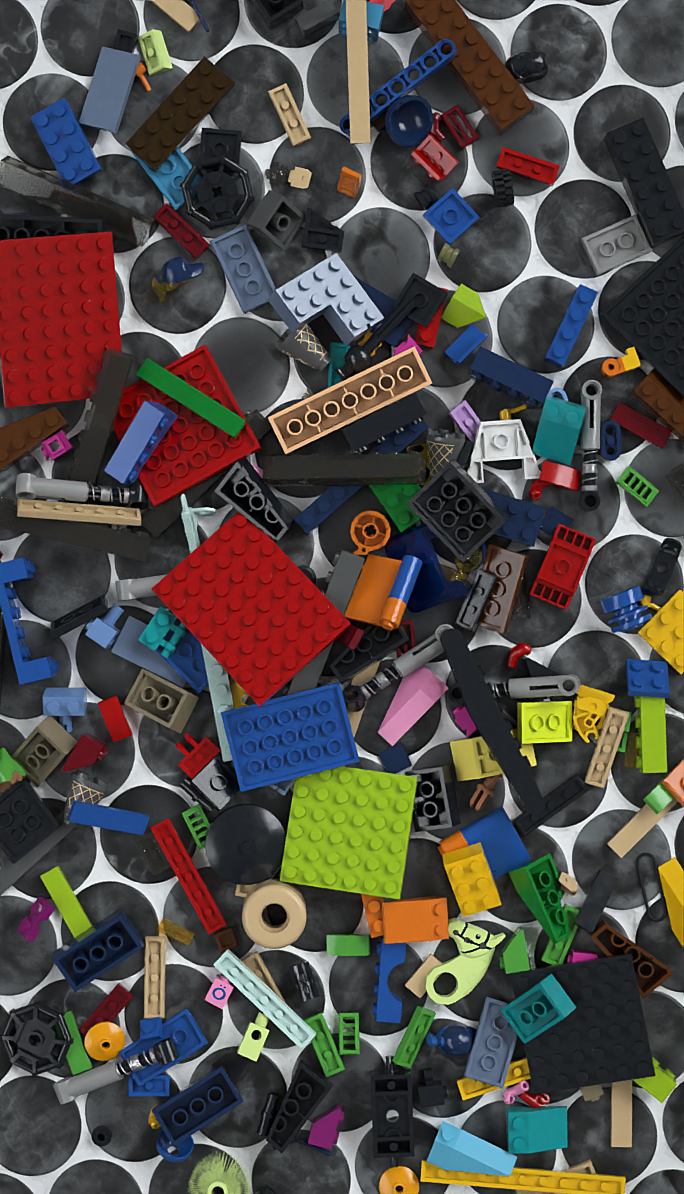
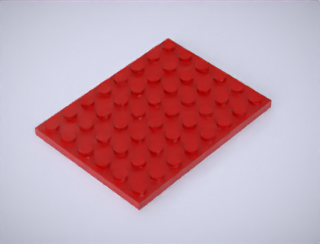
(56, 316)
(251, 607)

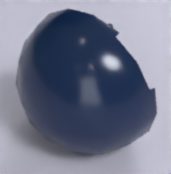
(409, 120)

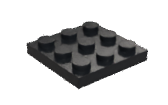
(24, 820)

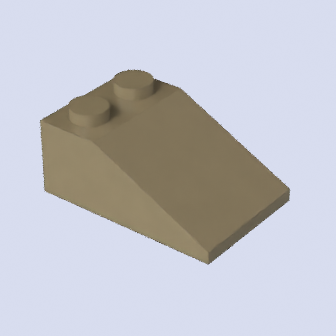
(161, 700)
(44, 750)

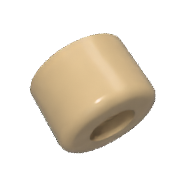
(274, 892)

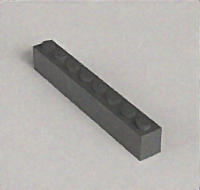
(338, 591)

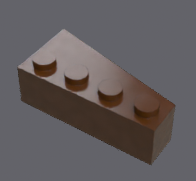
(27, 435)
(648, 969)

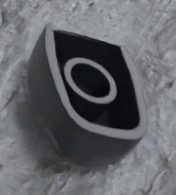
(527, 66)

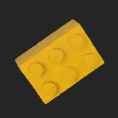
(471, 879)

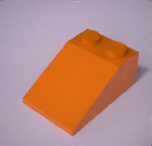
(415, 920)

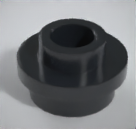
(104, 1130)

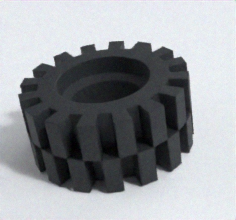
(502, 188)

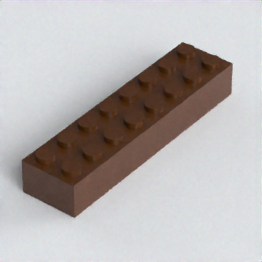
(475, 62)

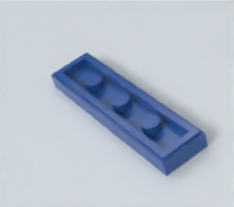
(108, 817)

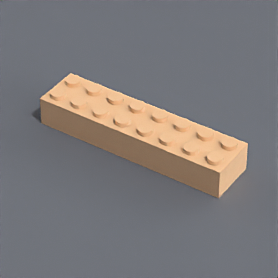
(350, 400)

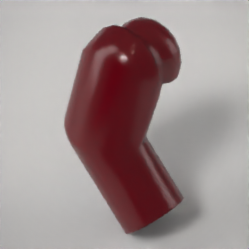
(435, 131)

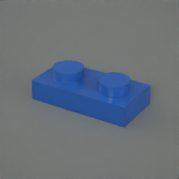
(157, 1087)

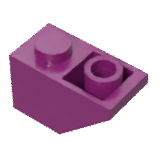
(324, 1128)

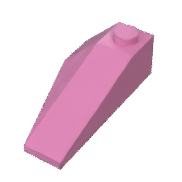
(412, 700)

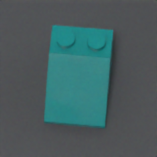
(559, 430)
(538, 1008)
(536, 1128)

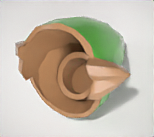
(9, 771)

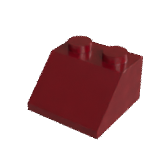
(86, 752)

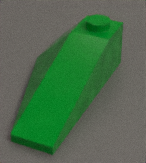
(539, 890)

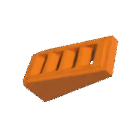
(349, 182)

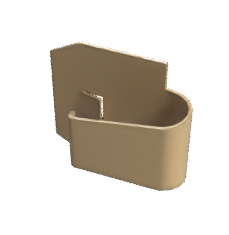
(299, 177)
(569, 885)

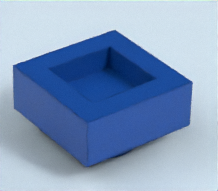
(150, 1029)

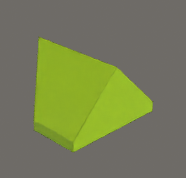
(464, 308)

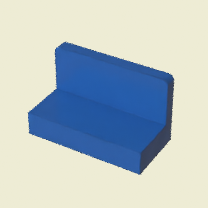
(465, 345)

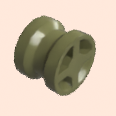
(448, 255)

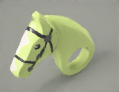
(469, 967)

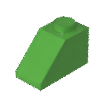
(515, 954)

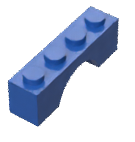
(570, 326)
(388, 1005)

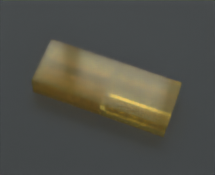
(631, 751)
(175, 931)

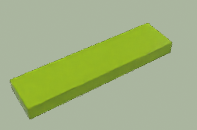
(66, 901)

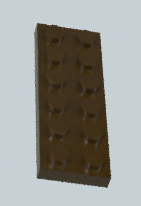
(179, 114)

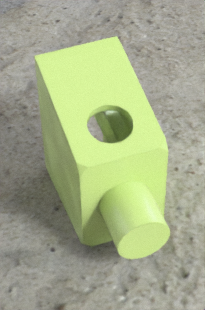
(250, 1046)

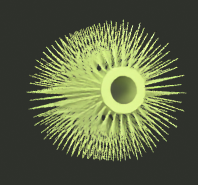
(220, 1178)

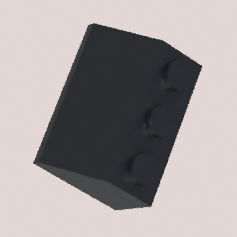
(434, 799)

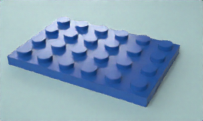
(290, 737)

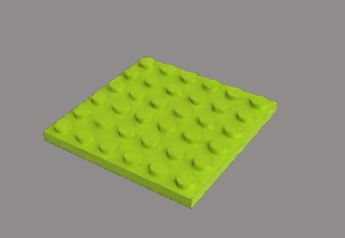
(350, 831)

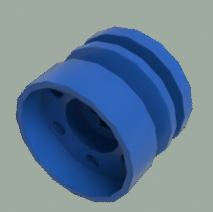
(626, 609)

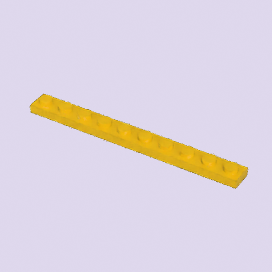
(530, 1180)

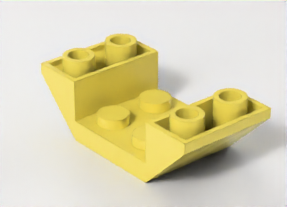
(475, 760)

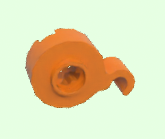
(369, 542)

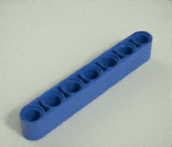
(403, 78)

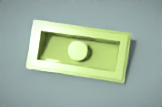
(154, 52)

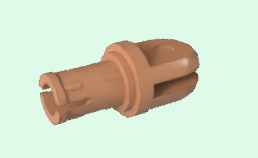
(484, 792)

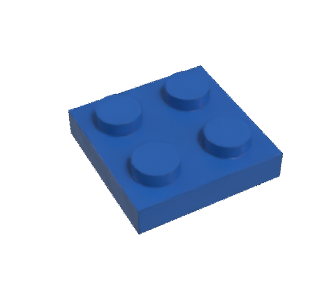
(451, 216)
(647, 678)

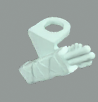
(190, 520)

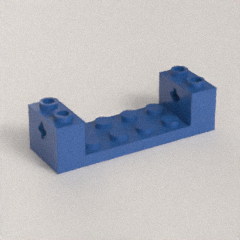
(27, 671)

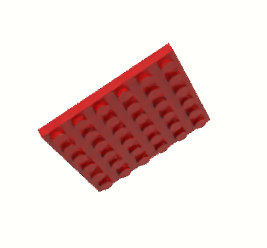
(192, 445)

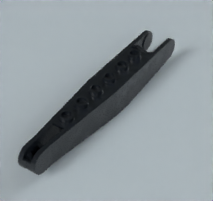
(489, 720)

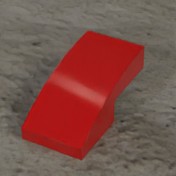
(560, 475)
(114, 718)

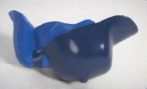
(453, 1039)

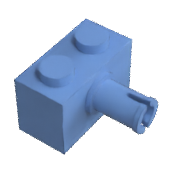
(103, 629)
(65, 704)

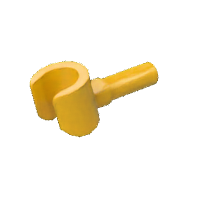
(506, 413)
(646, 601)

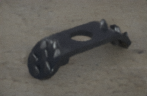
(668, 553)

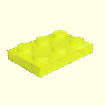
(544, 722)

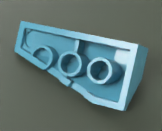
(464, 1152)

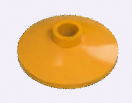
(102, 1033)
(399, 1176)

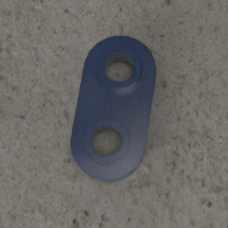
(610, 441)

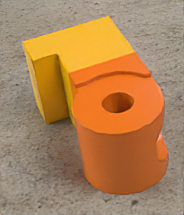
(614, 367)

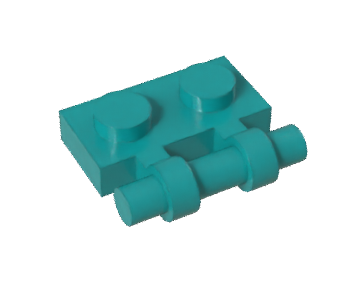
(157, 630)

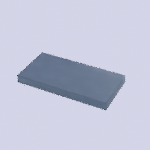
(109, 89)
(244, 268)
(135, 651)
(491, 1046)

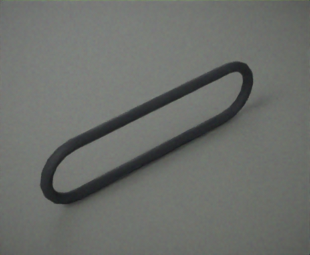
(643, 889)

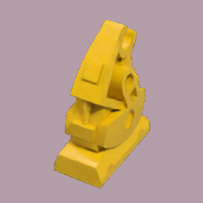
(588, 708)

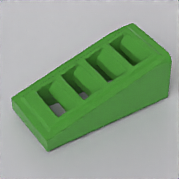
(633, 492)
(201, 844)
(350, 1051)

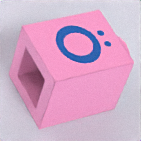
(219, 991)

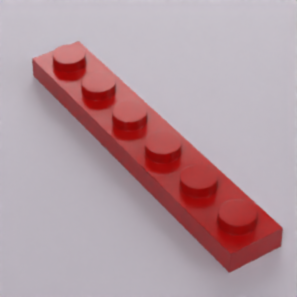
(188, 876)

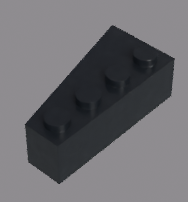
(254, 499)

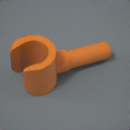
(139, 73)

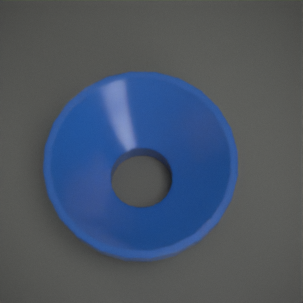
(184, 1148)

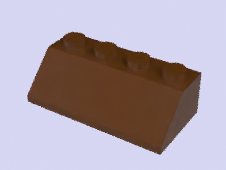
(662, 402)

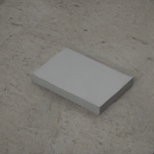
(616, 245)

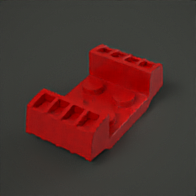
(562, 566)

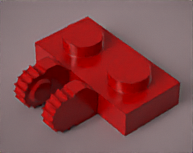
(199, 756)

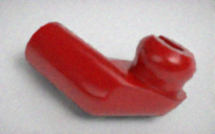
(536, 489)
(516, 652)
(535, 1100)

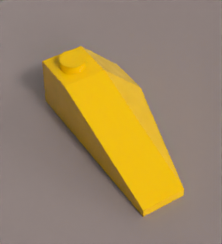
(672, 884)

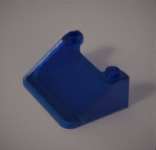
(431, 584)

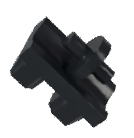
(304, 981)

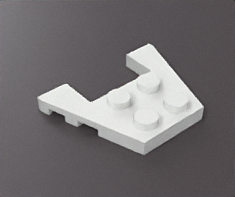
(502, 442)

